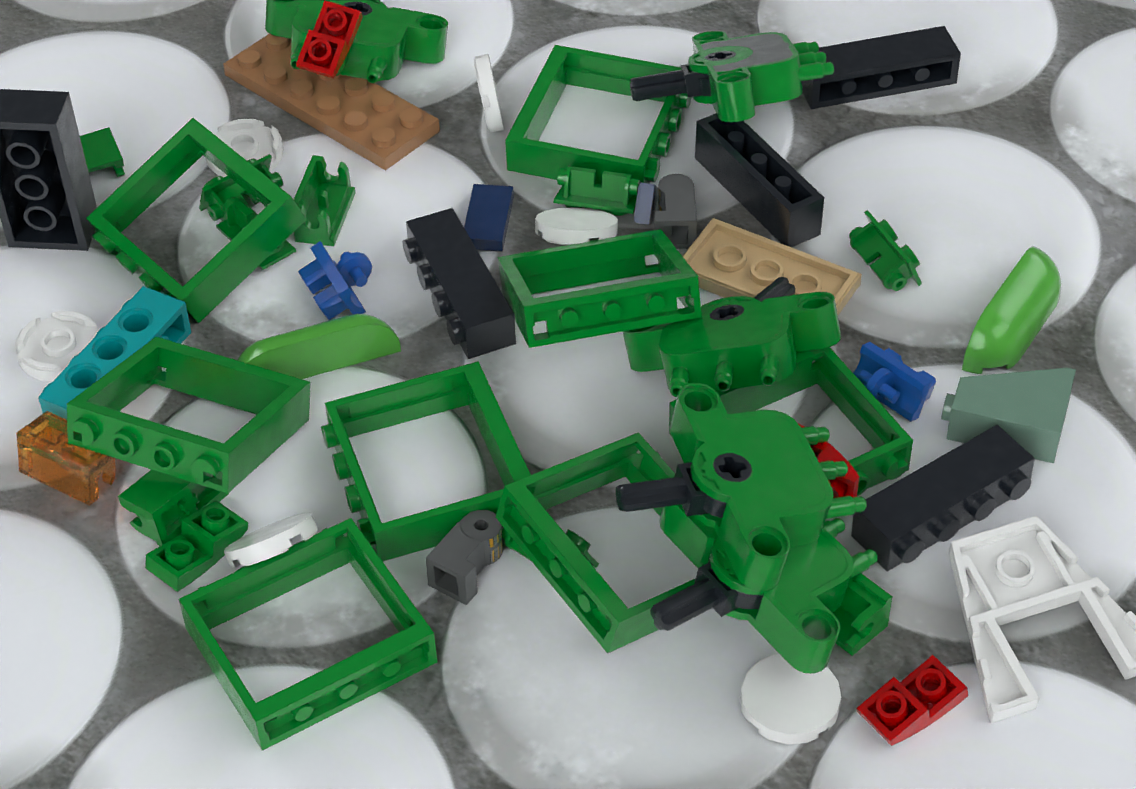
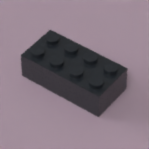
(43, 172)

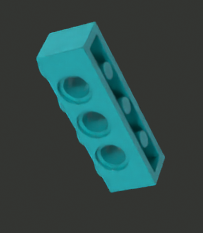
(138, 322)

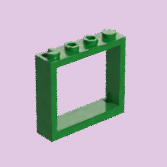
(598, 72)
(230, 264)
(601, 308)
(823, 367)
(275, 398)
(405, 403)
(555, 555)
(337, 685)

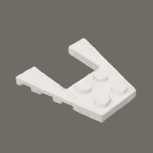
(1018, 575)

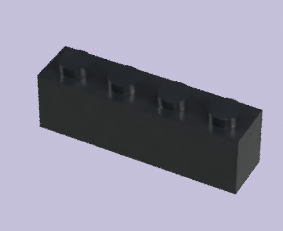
(885, 67)
(759, 179)
(459, 283)
(943, 497)

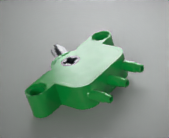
(738, 339)

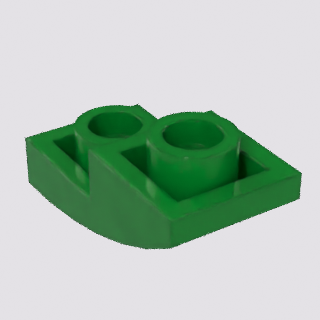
(197, 547)

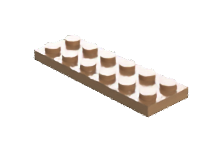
(343, 108)

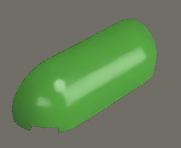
(1014, 313)
(324, 346)

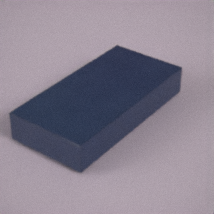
(489, 216)

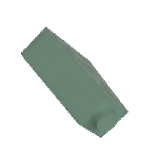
(1024, 404)

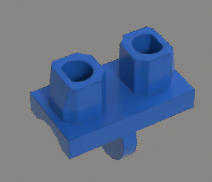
(350, 271)
(893, 381)

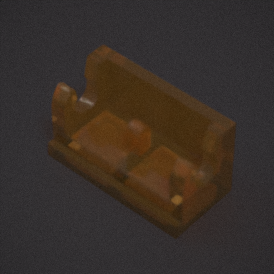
(63, 466)

